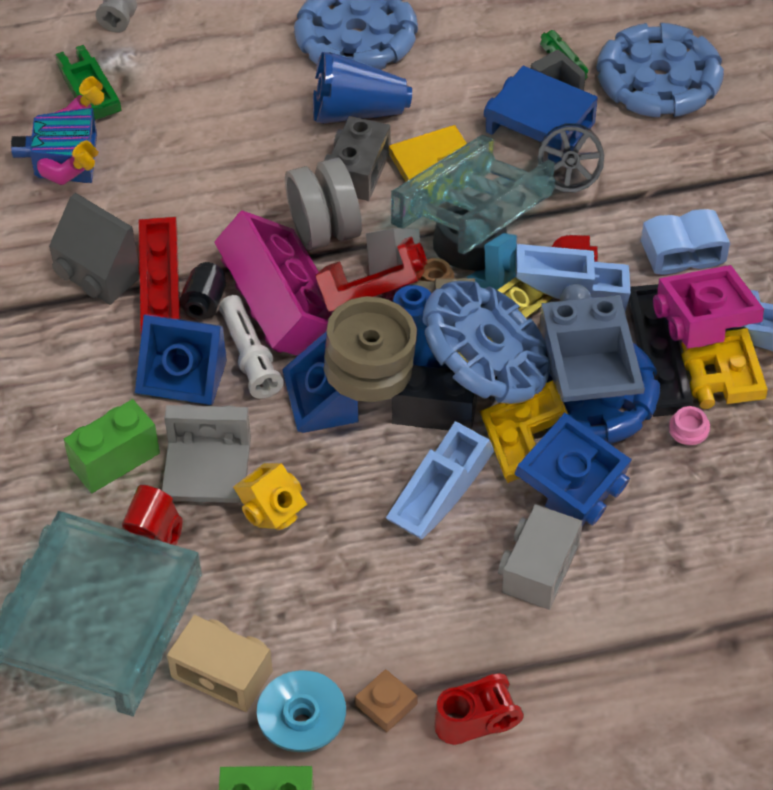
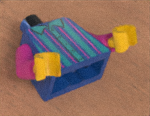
(64, 140)

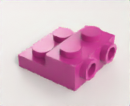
(705, 305)

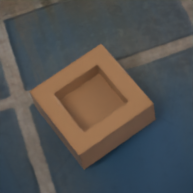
(386, 700)

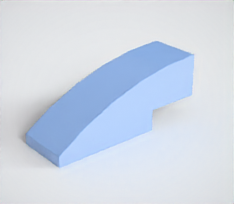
(556, 268)
(441, 480)

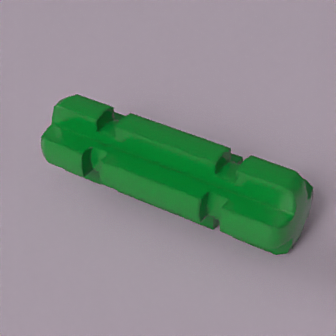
(552, 41)

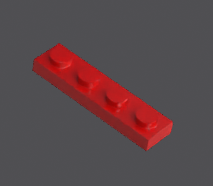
(159, 268)

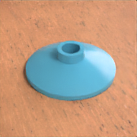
(296, 695)

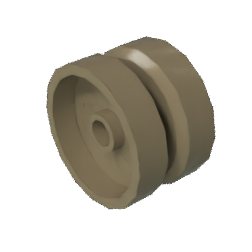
(369, 349)

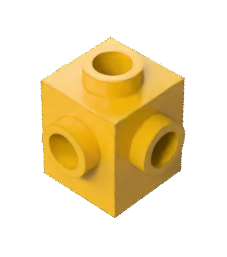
(270, 496)

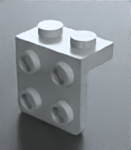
(206, 452)

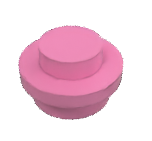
(689, 426)

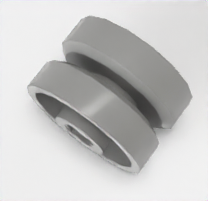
(323, 203)

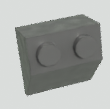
(94, 250)

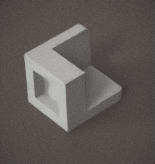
(383, 247)

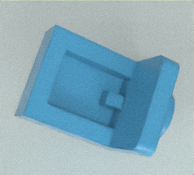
(499, 262)

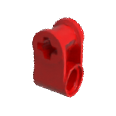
(153, 515)
(484, 708)

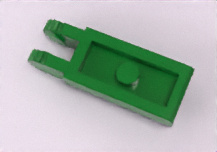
(86, 67)

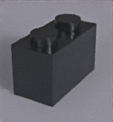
(433, 400)

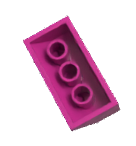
(275, 280)

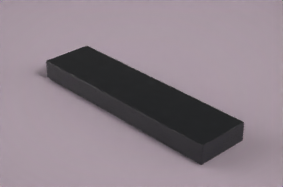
(655, 340)

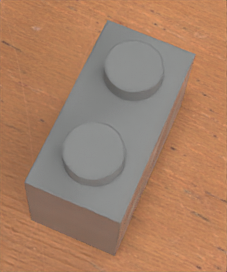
(540, 556)

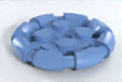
(331, 30)
(655, 92)
(460, 319)

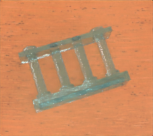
(467, 169)

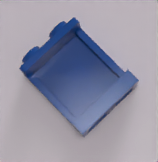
(536, 104)

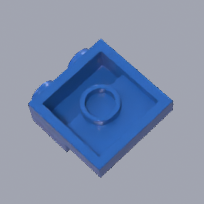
(575, 470)

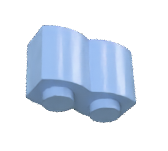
(685, 241)

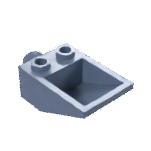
(589, 346)

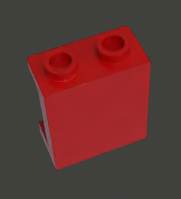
(338, 291)

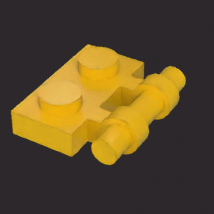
(736, 368)

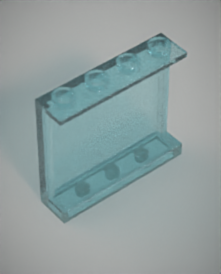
(97, 607)

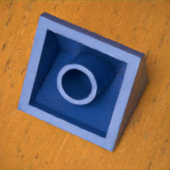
(180, 359)
(312, 398)

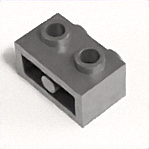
(364, 151)

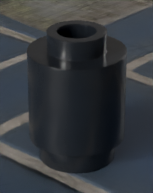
(203, 290)

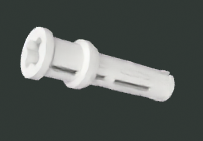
(254, 358)

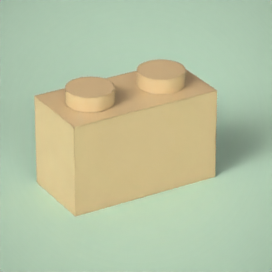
(220, 662)

